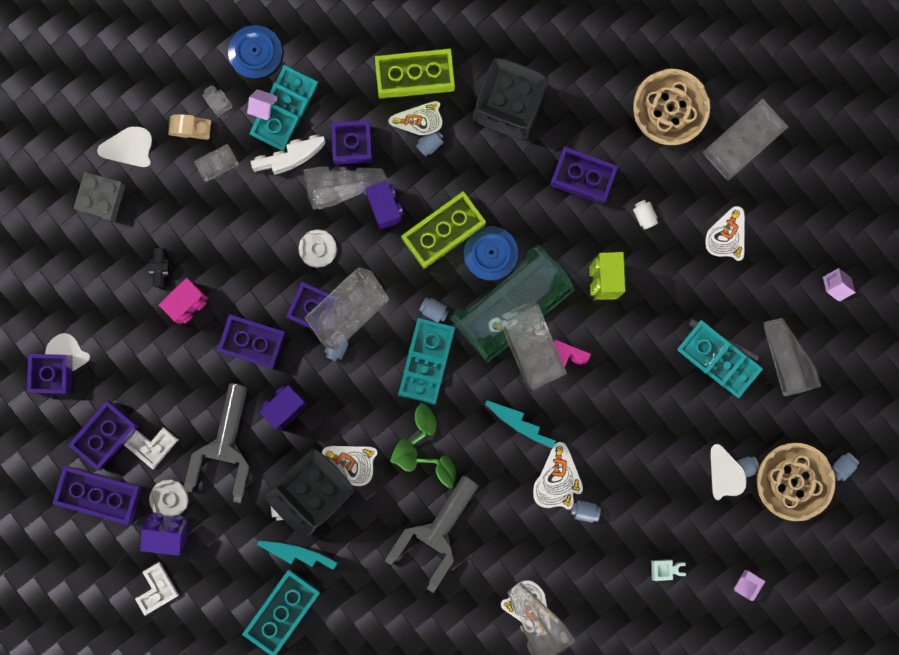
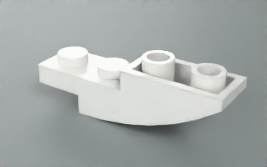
(297, 153)

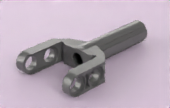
(224, 445)
(437, 533)

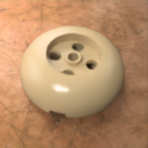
(679, 87)
(817, 488)

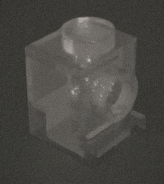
(216, 100)

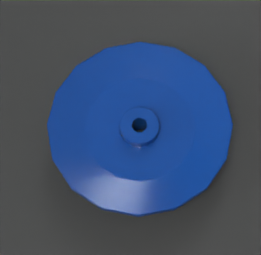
(258, 63)
(484, 264)

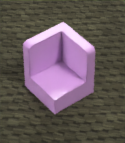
(260, 104)
(838, 284)
(749, 585)

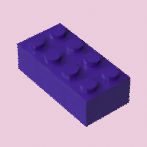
(97, 495)

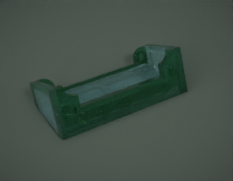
(535, 281)

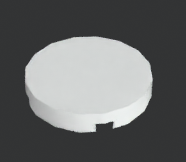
(317, 248)
(168, 498)

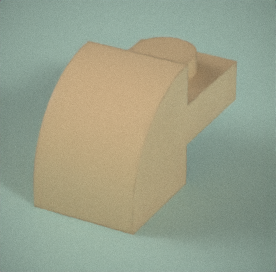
(189, 126)

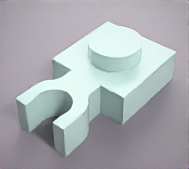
(664, 570)

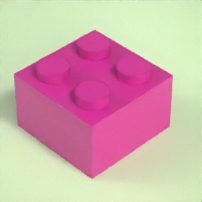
(183, 302)

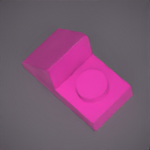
(566, 351)

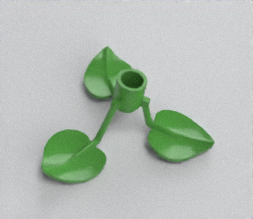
(406, 454)

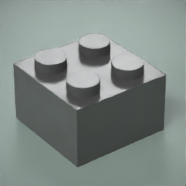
(99, 196)

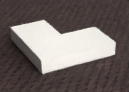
(151, 451)
(161, 591)

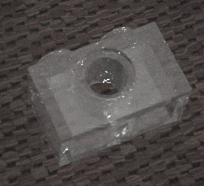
(216, 162)

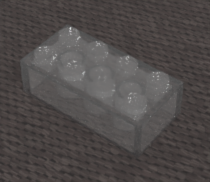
(745, 139)
(347, 308)
(532, 345)

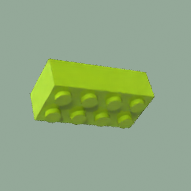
(414, 73)
(443, 230)
(607, 276)

